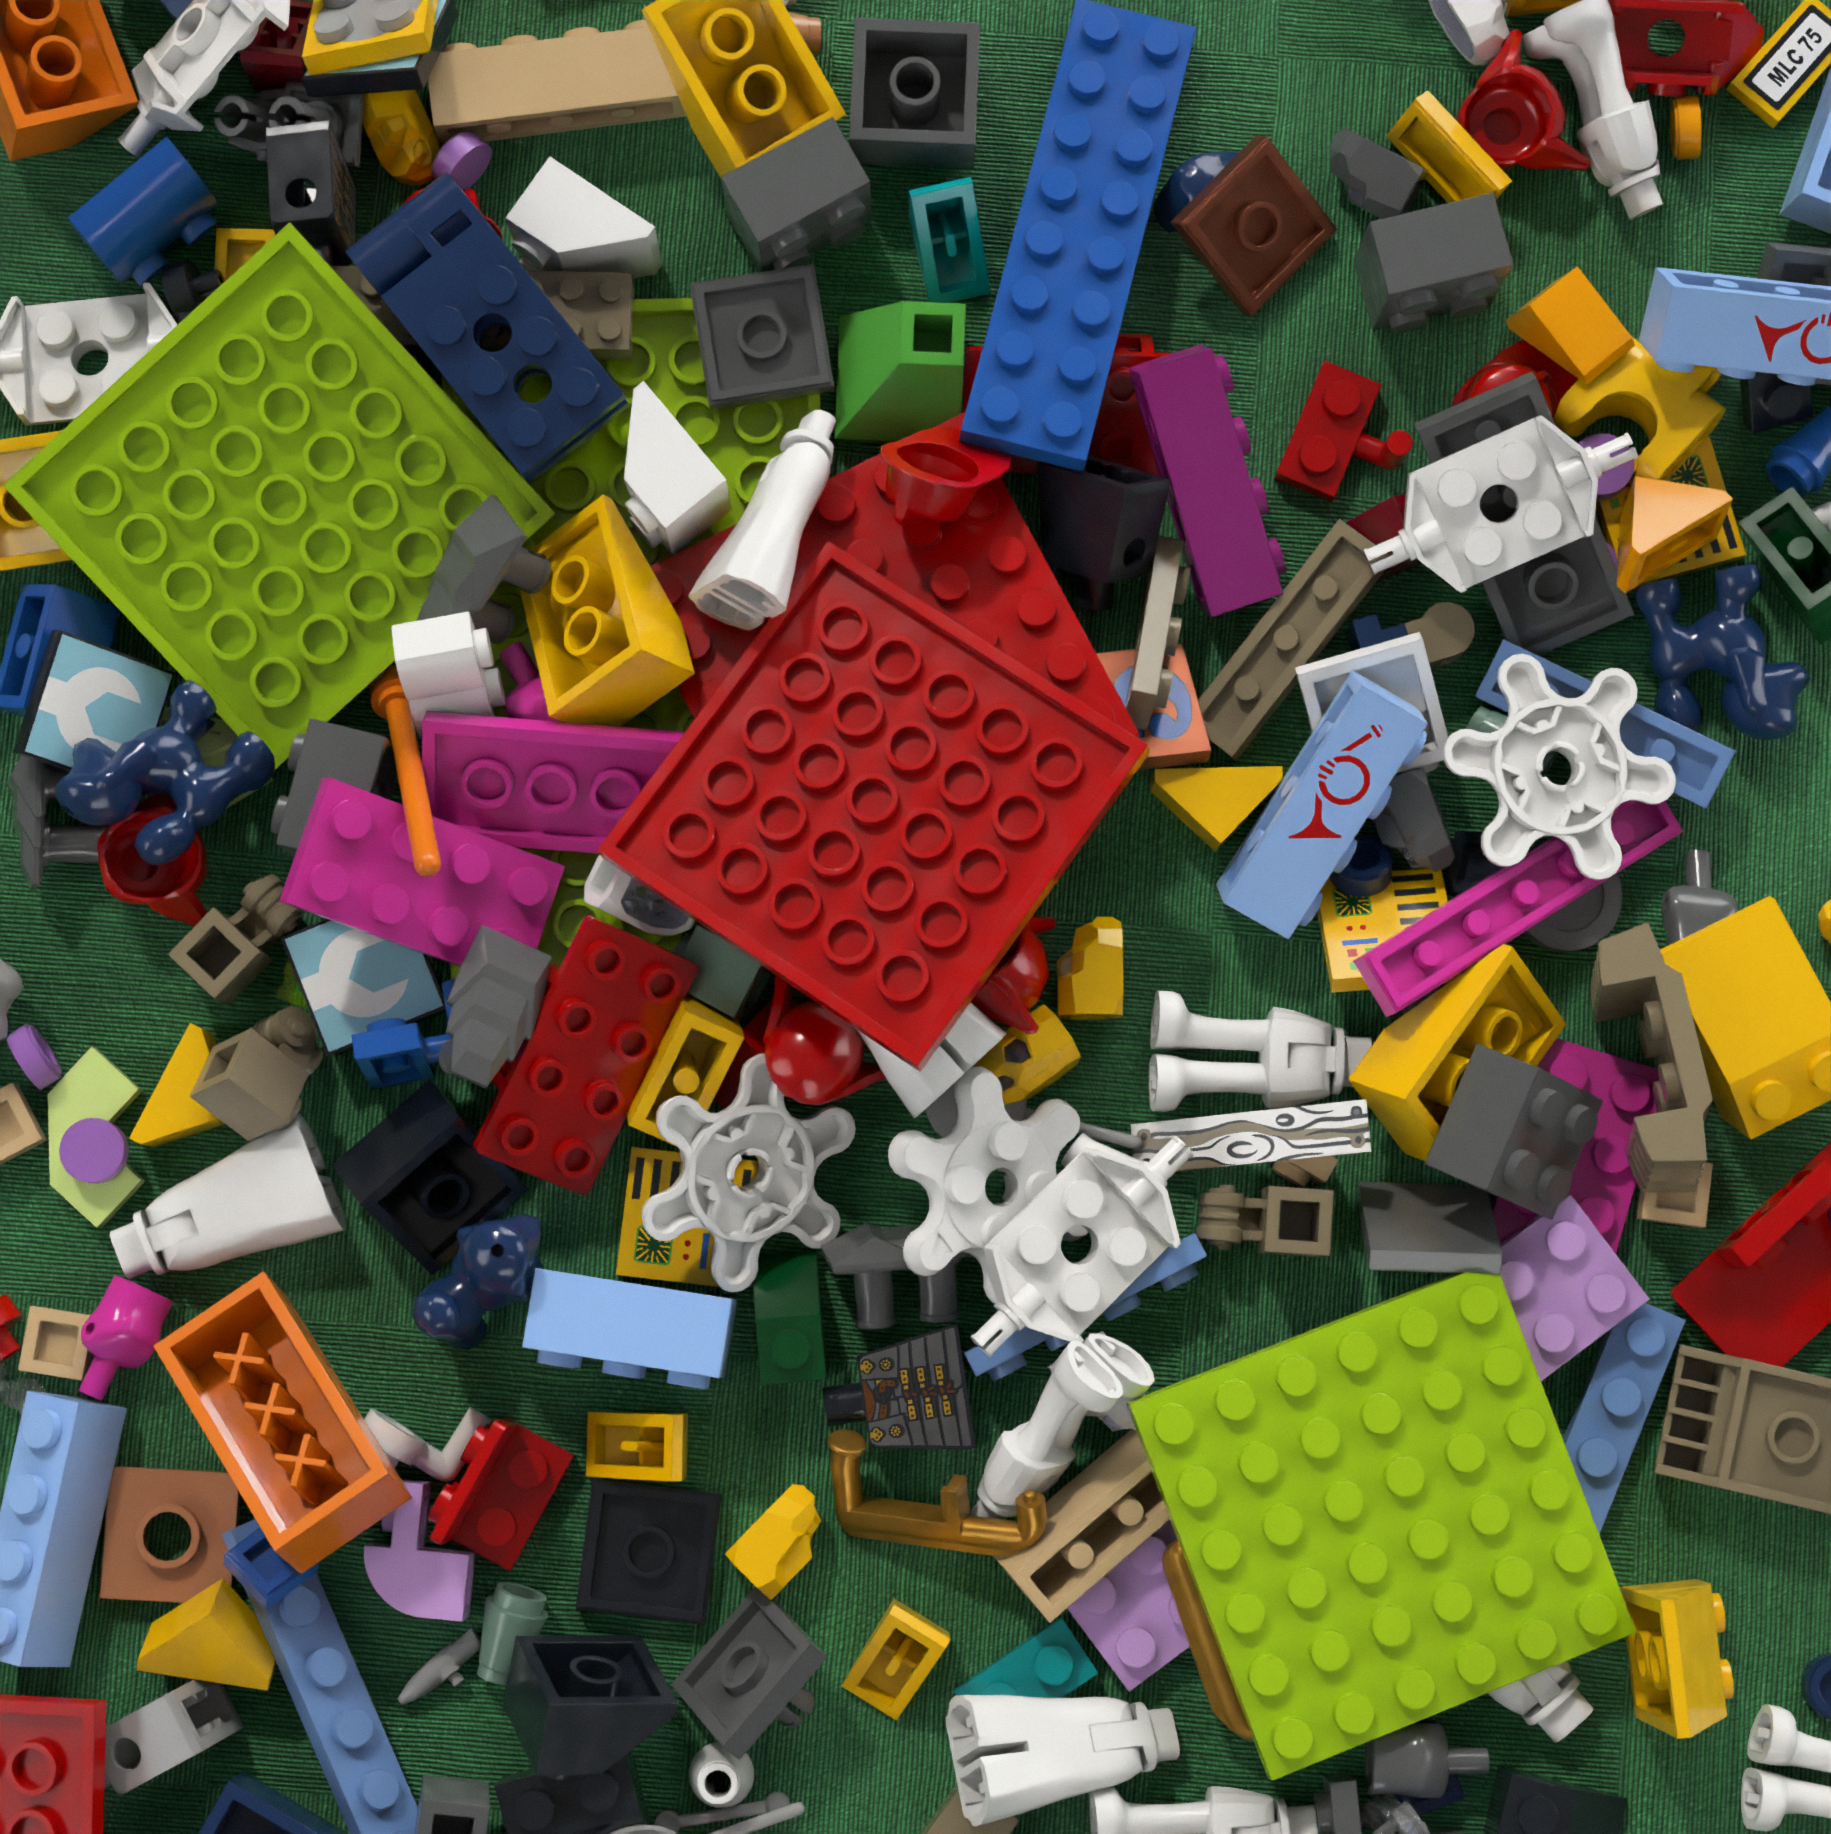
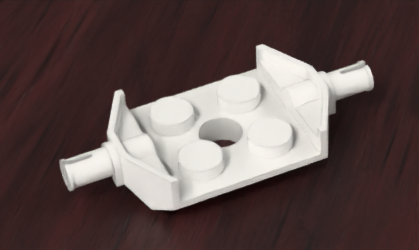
(189, 63)
(47, 341)
(1553, 491)
(1128, 1227)

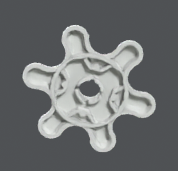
(1600, 764)
(957, 1168)
(778, 1197)

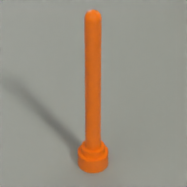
(391, 705)

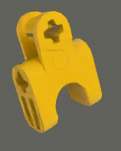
(1665, 403)

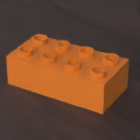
(282, 1423)

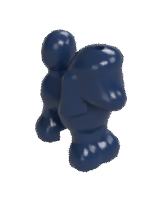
(1727, 641)
(164, 761)
(487, 1273)

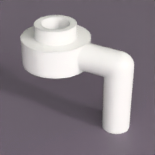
(406, 1446)

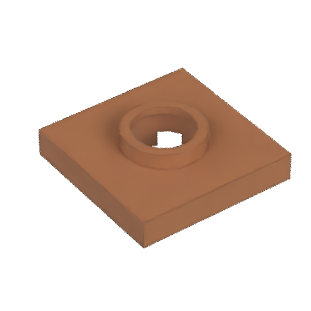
(138, 1494)

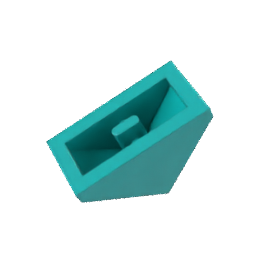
(948, 241)

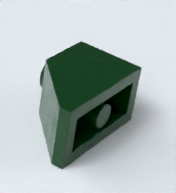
(1797, 557)
(789, 1318)

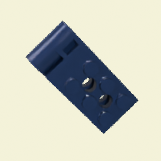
(454, 283)

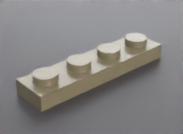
(1287, 637)

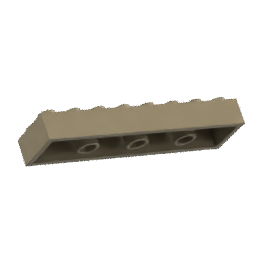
(591, 302)

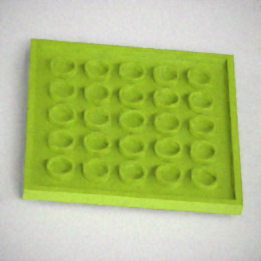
(271, 492)
(1380, 1519)

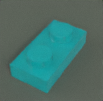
(1041, 1666)

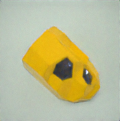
(1092, 973)
(1031, 1061)

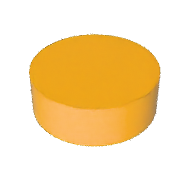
(1685, 127)

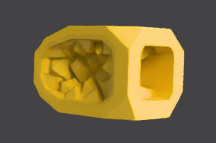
(401, 135)
(778, 1541)

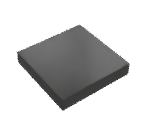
(762, 337)
(1428, 1228)

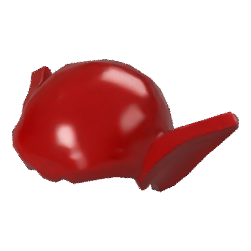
(1518, 114)
(166, 887)
(1018, 979)
(813, 1051)

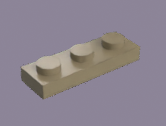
(1157, 632)

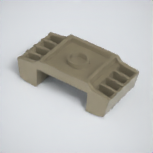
(1632, 979)
(1748, 1429)

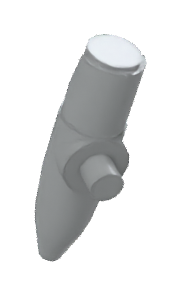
(442, 1667)

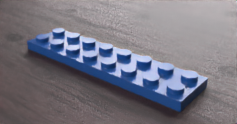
(1078, 236)

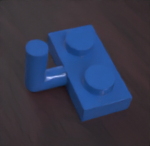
(398, 1052)

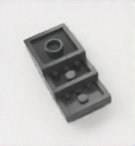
(1559, 592)

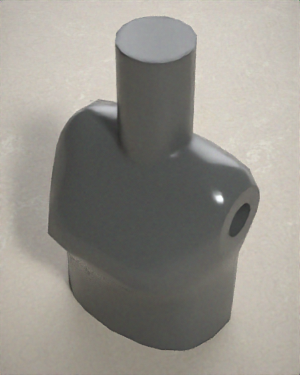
(1695, 904)
(1418, 1761)

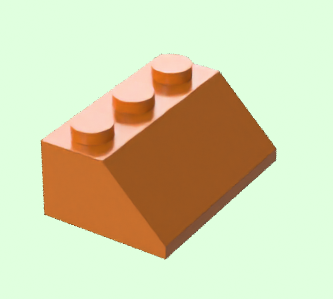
(58, 75)

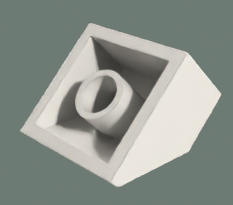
(577, 227)
(669, 478)

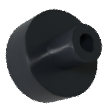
(187, 288)

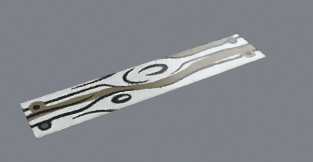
(1262, 1135)

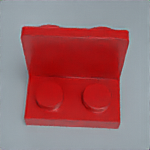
(501, 1492)

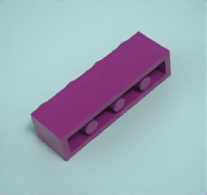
(1209, 484)

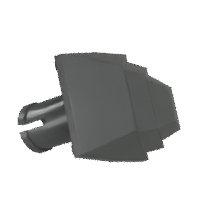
(291, 107)
(474, 563)
(40, 843)
(492, 1005)
(872, 1256)

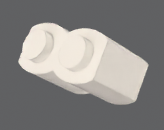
(445, 667)

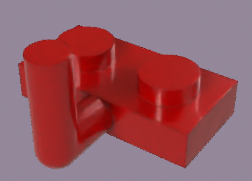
(1332, 433)

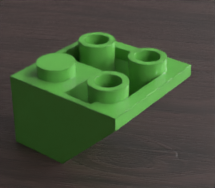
(899, 370)

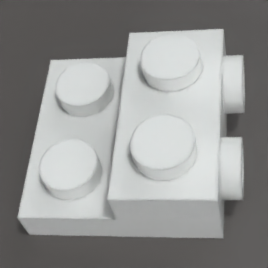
(1396, 666)

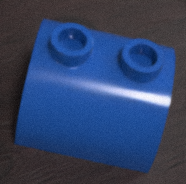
(145, 214)

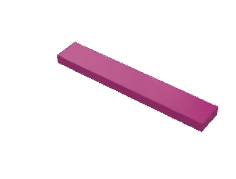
(1499, 910)

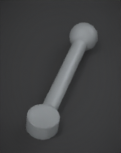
(673, 1821)

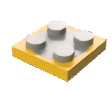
(366, 32)

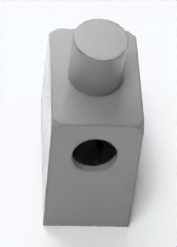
(167, 1733)

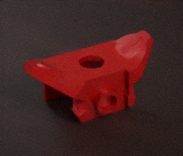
(1715, 46)

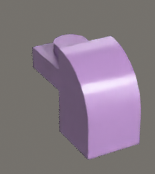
(417, 1577)

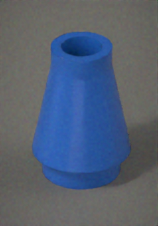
(1803, 457)

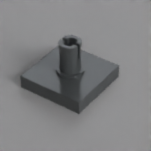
(751, 1674)

